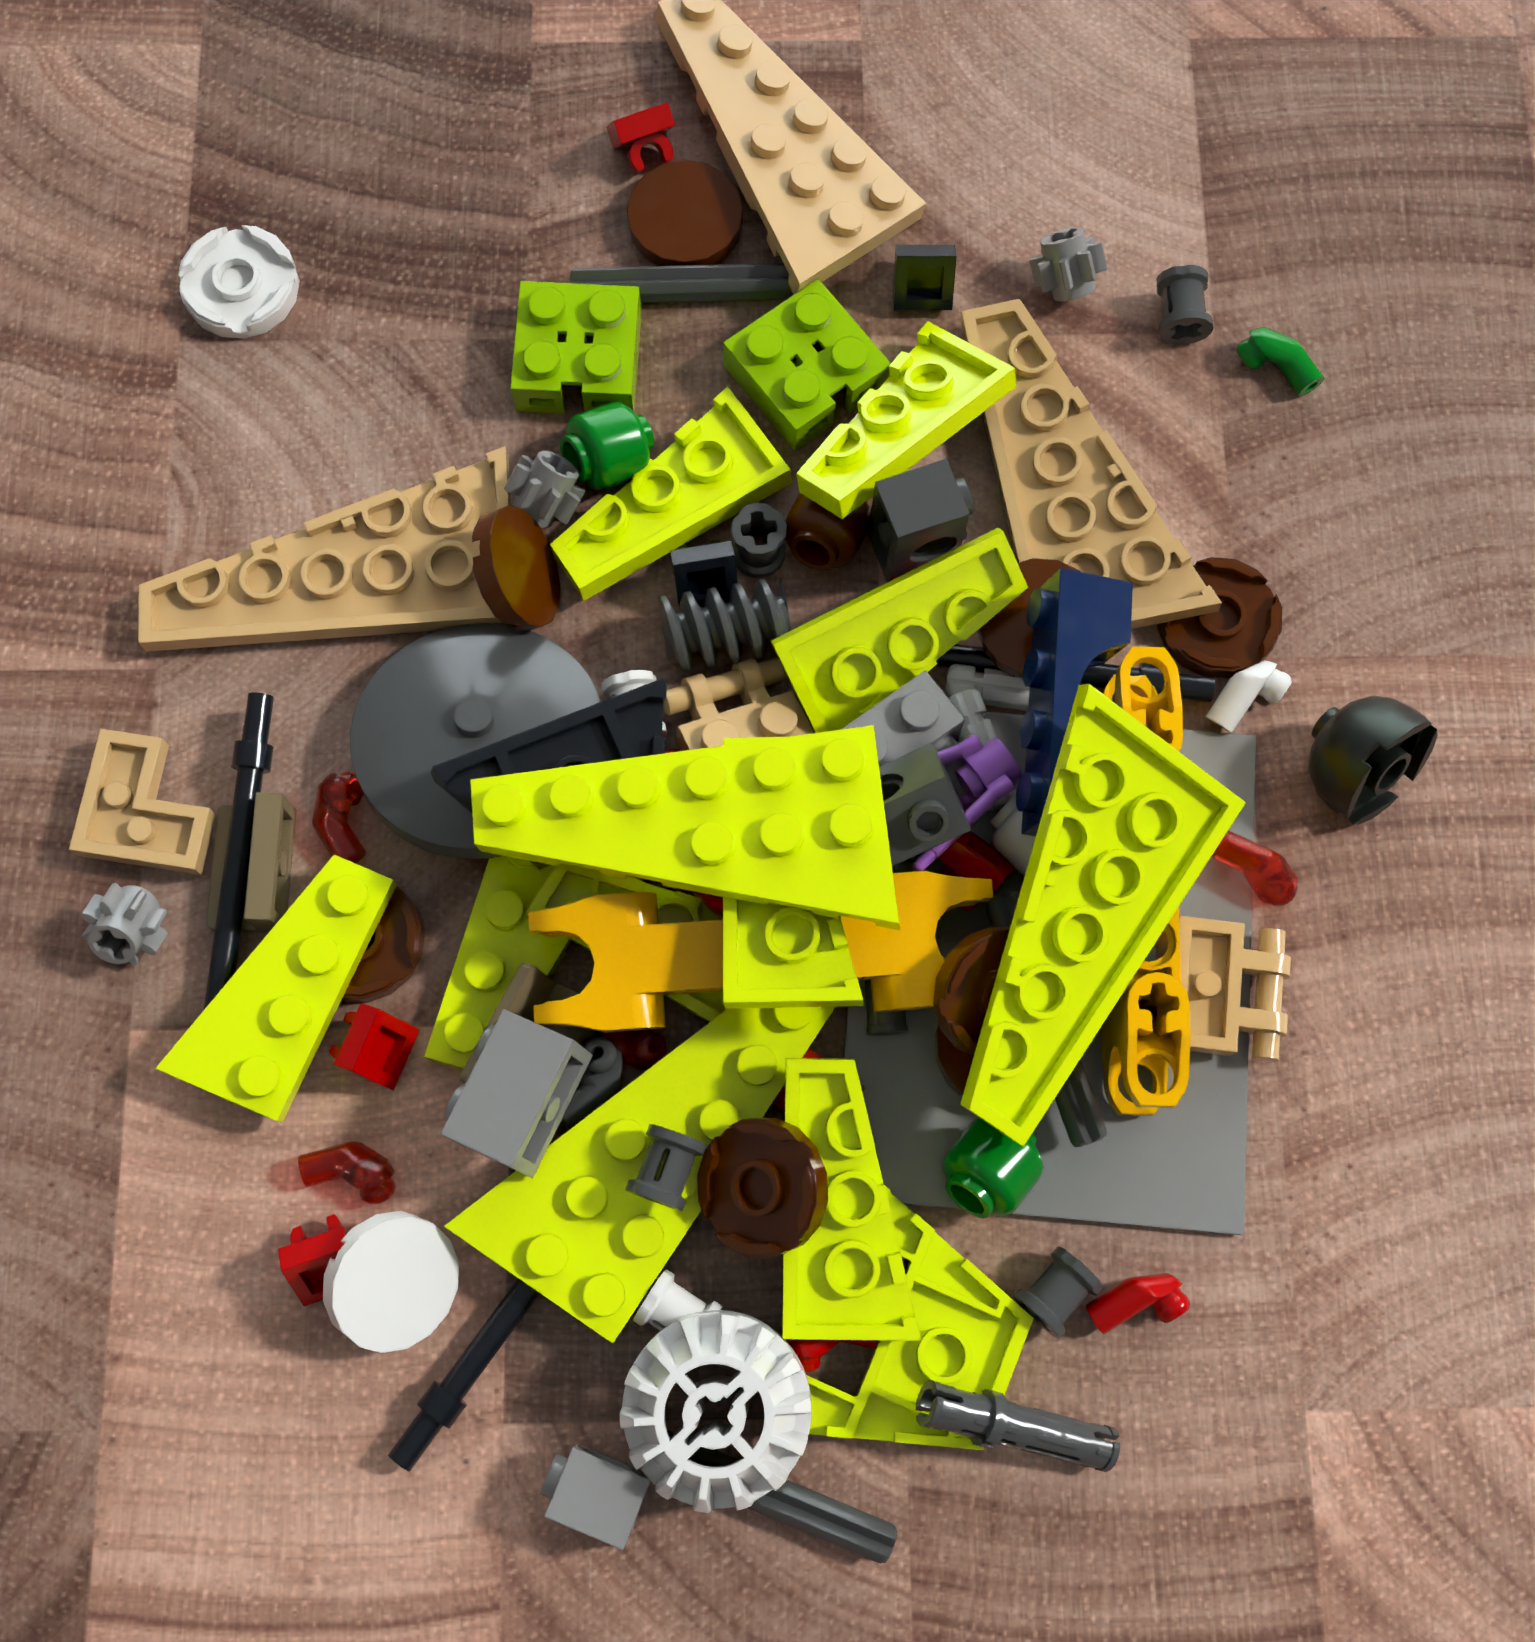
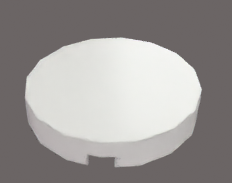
(238, 282)
(391, 1281)

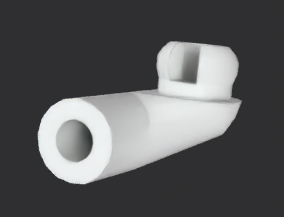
(1243, 688)

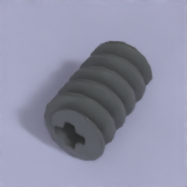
(723, 623)

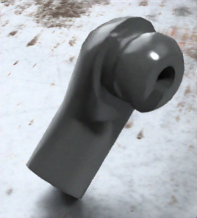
(599, 1082)

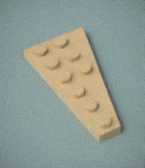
(790, 153)
(1069, 483)
(351, 573)

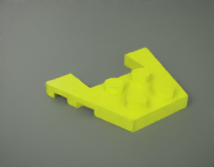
(967, 1342)

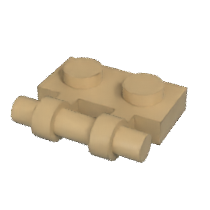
(757, 718)
(1212, 975)

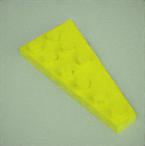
(737, 821)
(1105, 875)
(574, 1223)

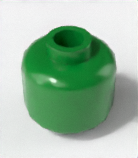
(607, 444)
(990, 1171)

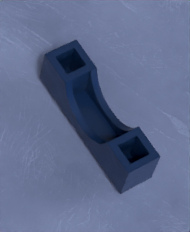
(1076, 626)

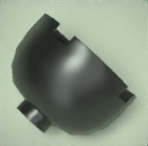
(1365, 752)

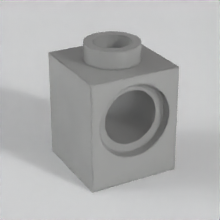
(595, 1494)

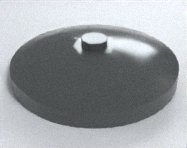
(446, 700)

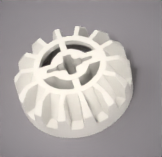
(762, 1365)

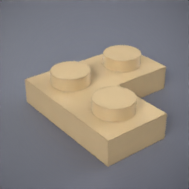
(125, 821)

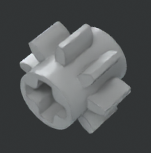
(1068, 264)
(545, 488)
(124, 924)

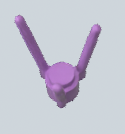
(986, 777)

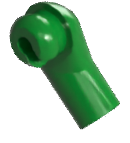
(1283, 352)

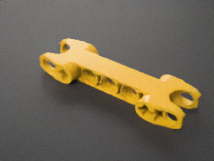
(645, 959)
(1153, 1012)

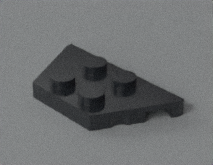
(599, 733)

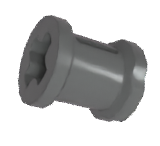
(1184, 304)
(760, 521)
(666, 1167)
(1058, 1292)

